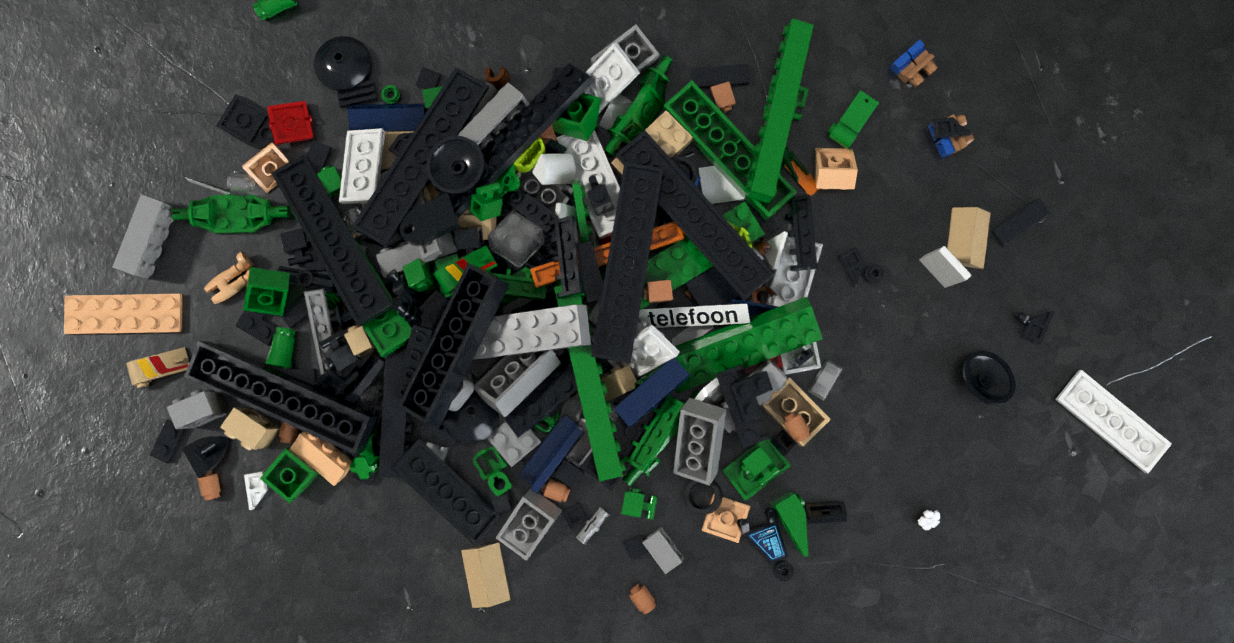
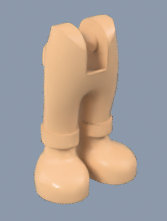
(222, 280)

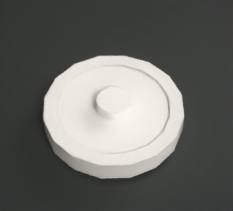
(711, 393)

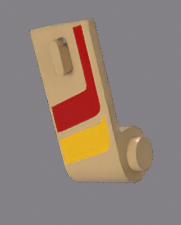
(157, 366)

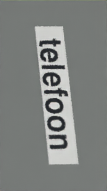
(696, 315)

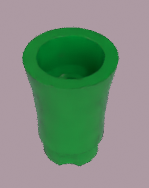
(270, 8)
(281, 348)

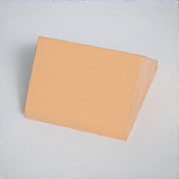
(263, 164)

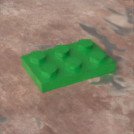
(749, 485)

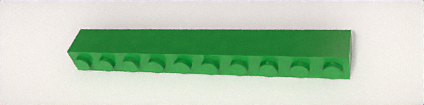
(780, 110)
(593, 403)

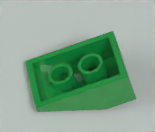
(793, 517)

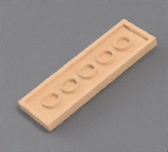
(123, 314)

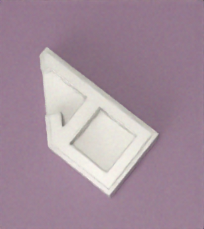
(255, 488)

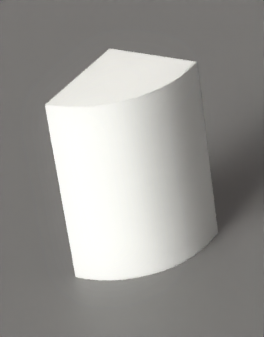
(555, 169)

